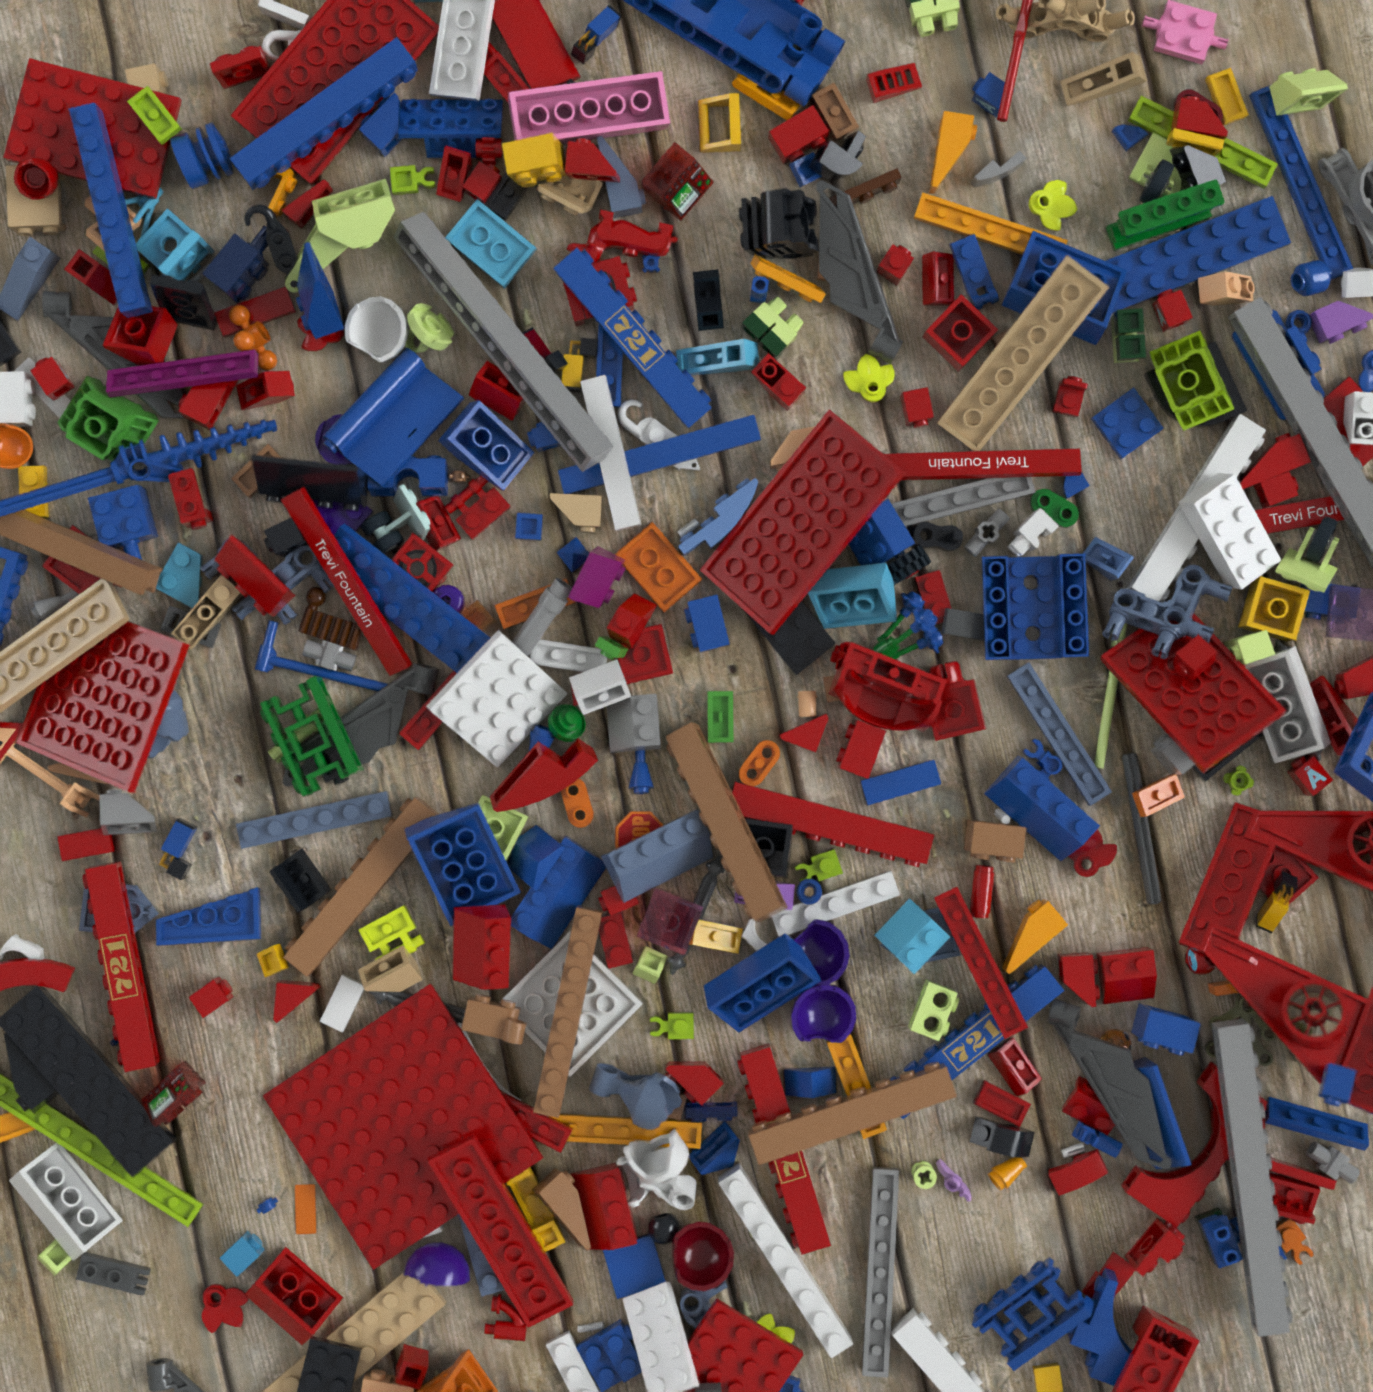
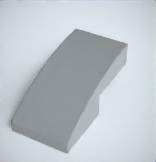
(994, 172)

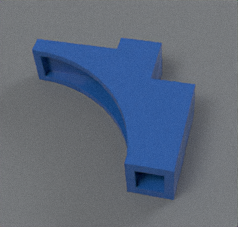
(1099, 1335)

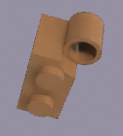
(494, 1019)

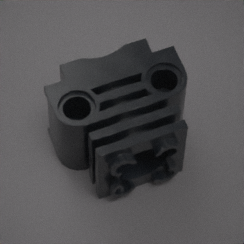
(779, 224)

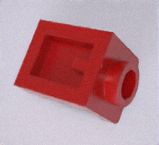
(1069, 396)

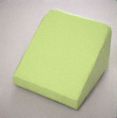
(650, 964)
(54, 1258)

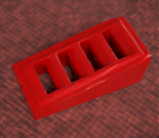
(873, 78)
(301, 209)

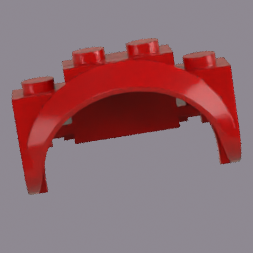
(886, 690)

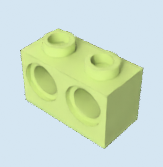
(1251, 647)
(926, 1008)

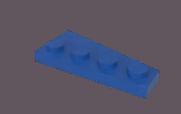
(219, 921)

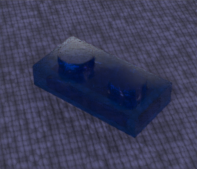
(722, 1110)

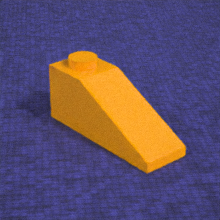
(952, 141)
(1035, 931)

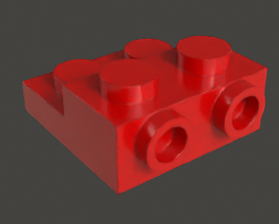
(240, 67)
(1157, 1241)

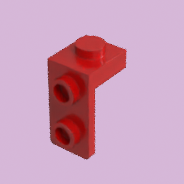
(189, 499)

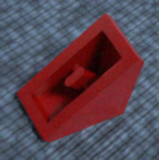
(807, 734)
(290, 995)

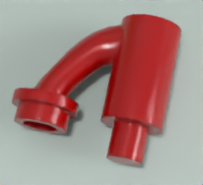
(506, 1329)

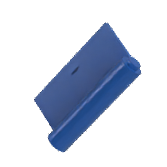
(398, 405)

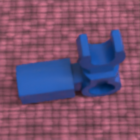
(759, 289)
(1045, 759)
(1097, 1139)

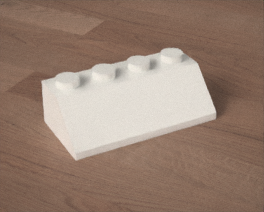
(65, 1200)

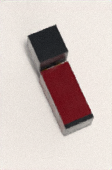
(554, 360)

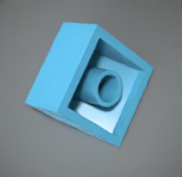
(912, 936)

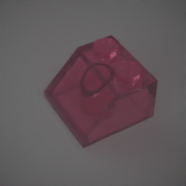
(669, 920)

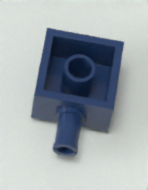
(239, 266)

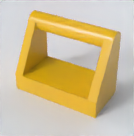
(734, 142)

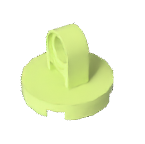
(429, 328)

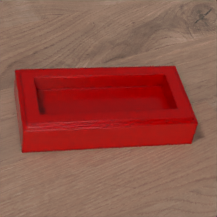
(84, 844)
(1001, 1103)

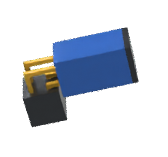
(595, 33)
(175, 845)

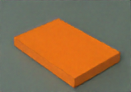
(658, 567)

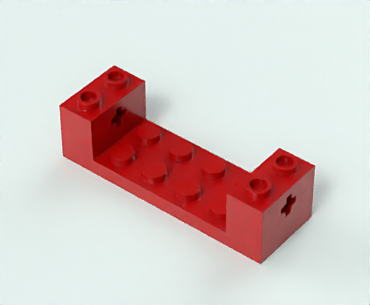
(1158, 1355)

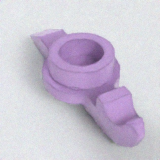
(953, 1181)

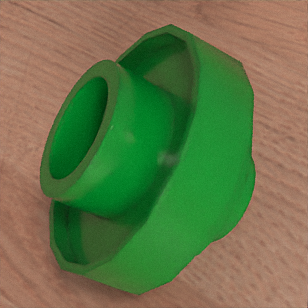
(566, 723)

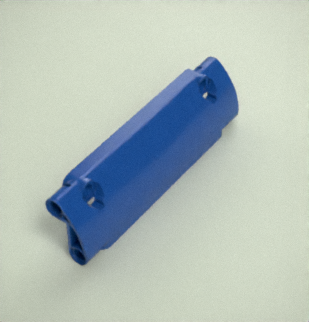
(755, 39)

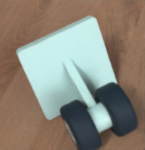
(384, 530)

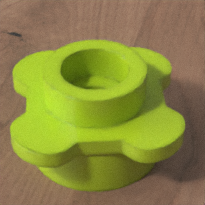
(1246, 780)

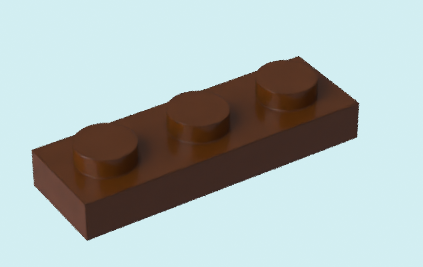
(865, 192)

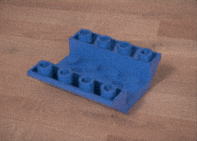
(1053, 607)

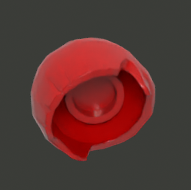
(36, 178)

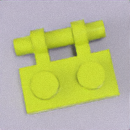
(388, 928)

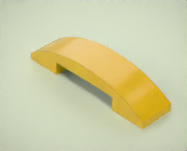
(537, 1214)

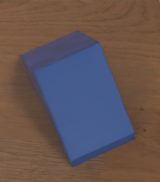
(810, 1081)

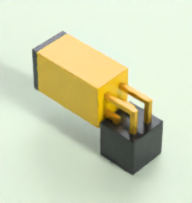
(573, 371)
(1277, 903)

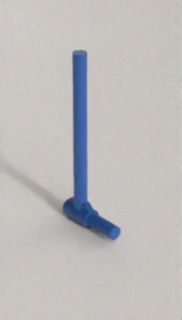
(268, 658)

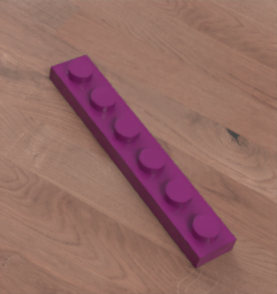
(182, 373)

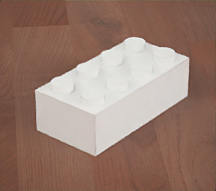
(1230, 530)
(1301, 727)

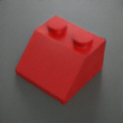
(142, 337)
(1127, 975)

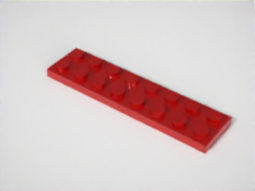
(500, 1230)

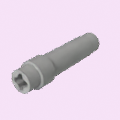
(549, 605)

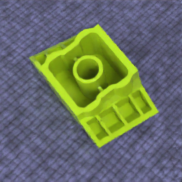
(1191, 380)

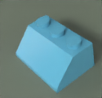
(855, 596)

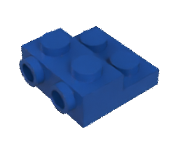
(610, 1355)

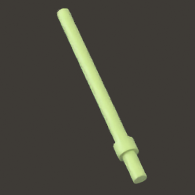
(1107, 711)

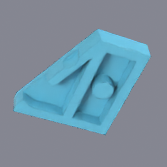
(182, 575)

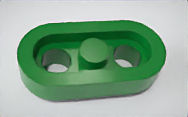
(1054, 508)

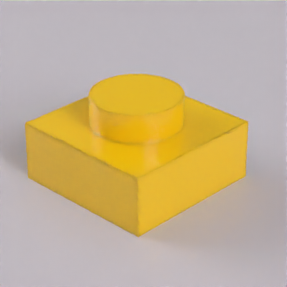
(272, 960)

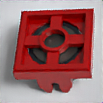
(426, 567)

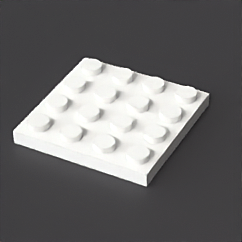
(497, 699)
(604, 1009)

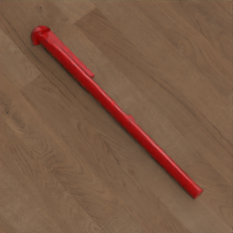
(1018, 41)

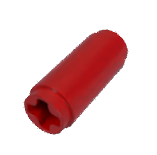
(982, 891)

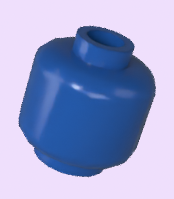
(1311, 278)

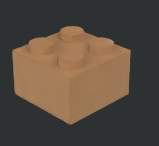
(996, 839)

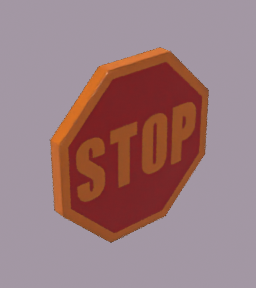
(635, 825)

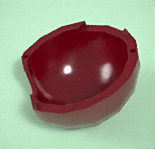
(702, 1256)

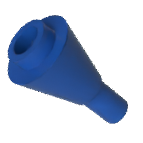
(640, 777)

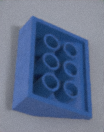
(1040, 261)
(462, 860)

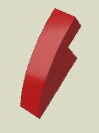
(542, 775)

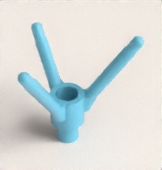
(147, 205)

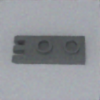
(112, 1273)

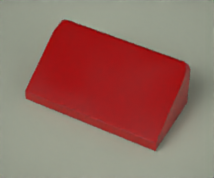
(938, 279)
(442, 530)
(1015, 1067)

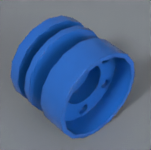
(202, 155)

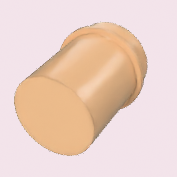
(807, 703)

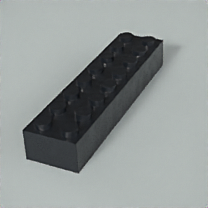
(86, 1080)

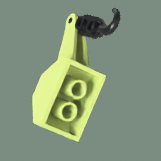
(342, 221)

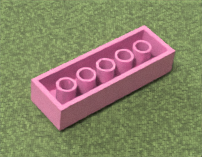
(591, 108)

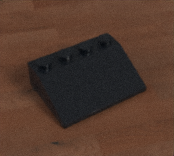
(324, 482)

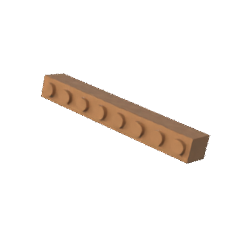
(725, 822)
(357, 891)
(568, 1011)
(851, 1113)

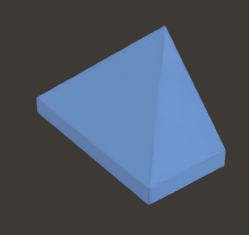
(1107, 559)

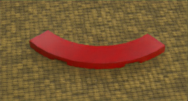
(35, 972)

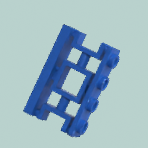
(1045, 1329)

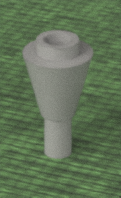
(48, 606)

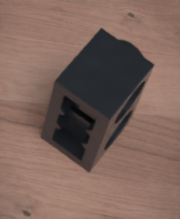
(284, 538)

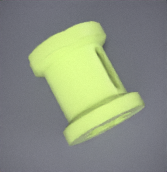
(924, 1183)

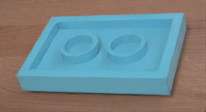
(490, 243)

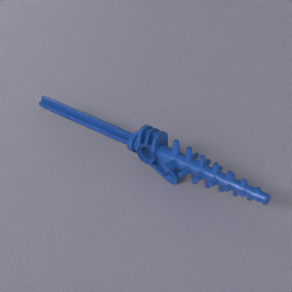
(158, 464)

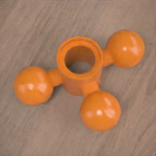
(252, 337)

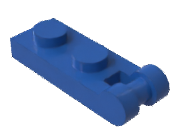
(973, 271)

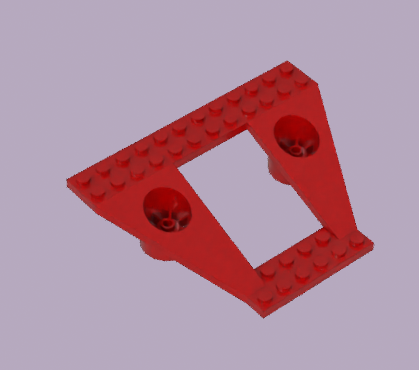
(1266, 980)

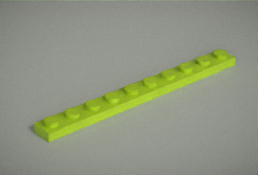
(89, 1148)

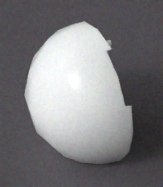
(377, 328)

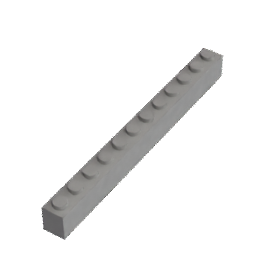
(503, 341)
(1308, 416)
(1250, 1177)

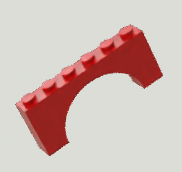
(1176, 1191)

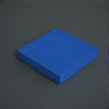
(635, 1267)

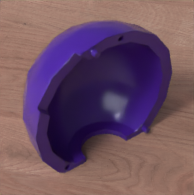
(825, 949)
(823, 1014)
(438, 1265)

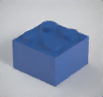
(1165, 1028)

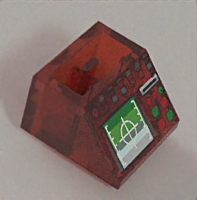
(677, 181)
(176, 1089)

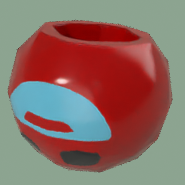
(1198, 962)

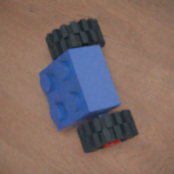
(885, 538)

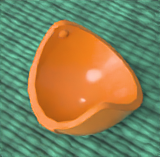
(15, 446)

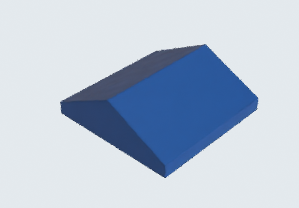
(534, 856)

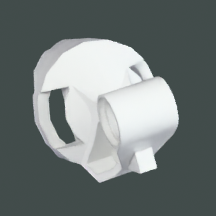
(661, 1169)

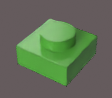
(611, 648)

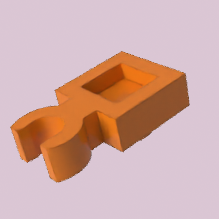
(1292, 1238)

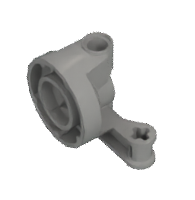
(1355, 191)

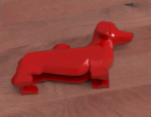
(626, 237)

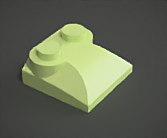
(504, 825)

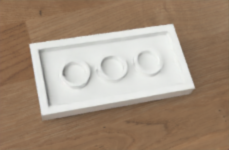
(461, 49)
(660, 1340)

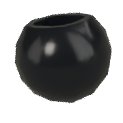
(663, 1228)

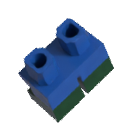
(1218, 1238)

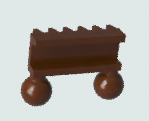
(327, 626)

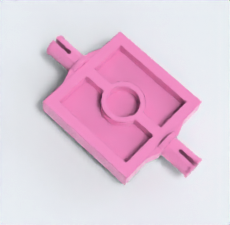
(1185, 32)

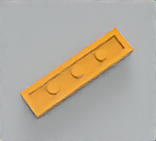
(852, 1074)

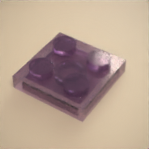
(1350, 613)

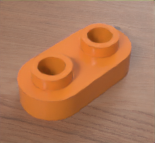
(759, 763)
(578, 802)

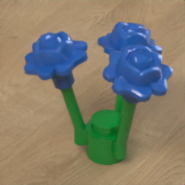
(924, 621)

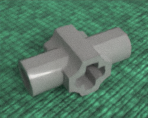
(995, 523)
(329, 655)
(1333, 1162)

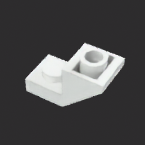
(1357, 283)

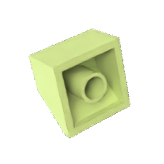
(1305, 91)

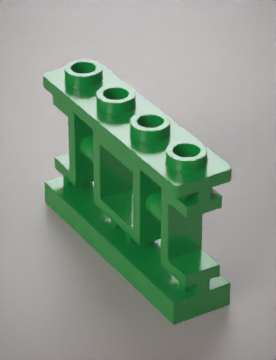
(1165, 215)
(329, 727)

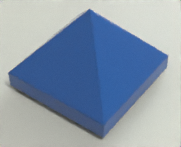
(573, 554)

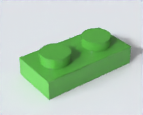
(720, 716)

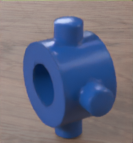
(650, 263)
(267, 1205)

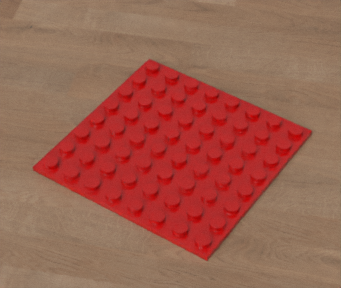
(384, 1106)

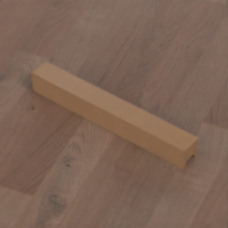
(80, 551)

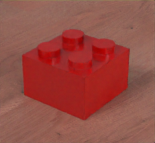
(960, 333)

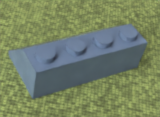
(659, 855)

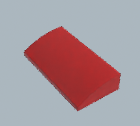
(533, 43)

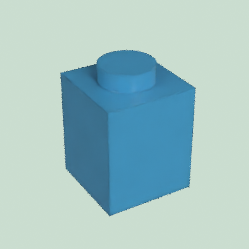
(242, 1253)

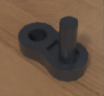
(942, 537)

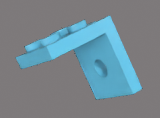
(188, 253)

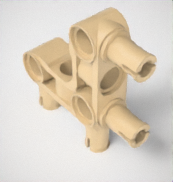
(1083, 17)

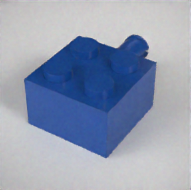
(124, 518)

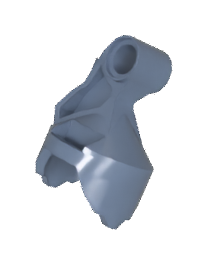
(172, 727)
(646, 1096)

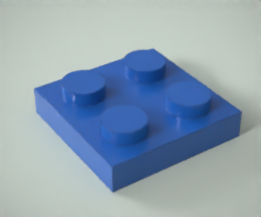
(1127, 423)

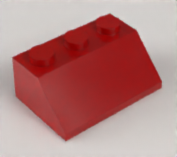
(253, 577)
(481, 946)
(606, 1207)
(294, 1296)

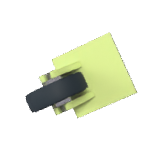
(1156, 170)
(1308, 569)

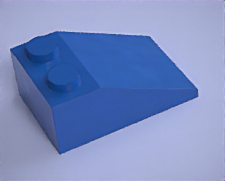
(316, 297)
(486, 445)

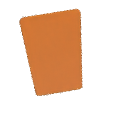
(305, 1209)

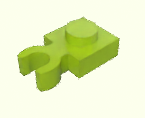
(407, 179)
(823, 866)
(679, 1025)

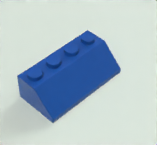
(1041, 808)
(550, 909)
(761, 983)
(1170, 1132)

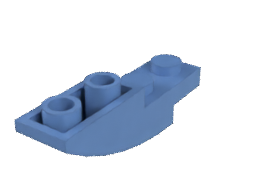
(729, 512)

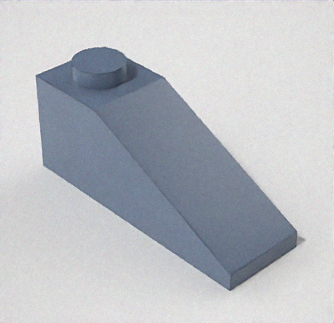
(625, 196)
(26, 277)

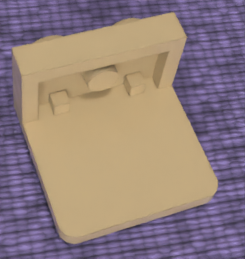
(575, 194)

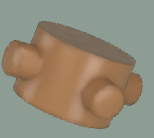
(458, 476)

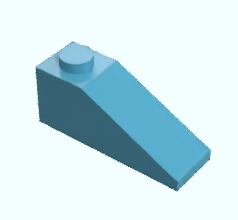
(719, 357)

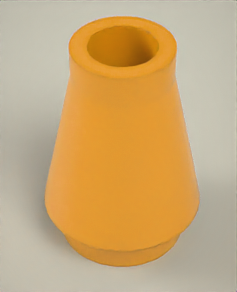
(1006, 1172)

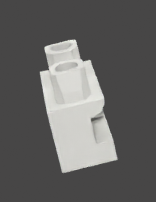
(1029, 530)

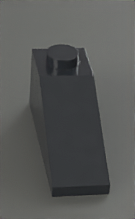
(28, 1082)

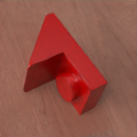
(453, 173)

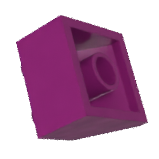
(597, 578)

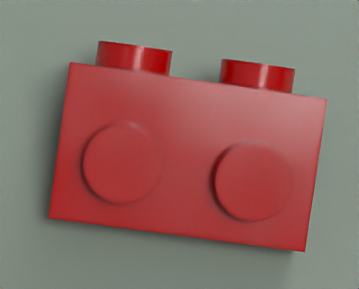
(1087, 1107)
(1295, 1199)

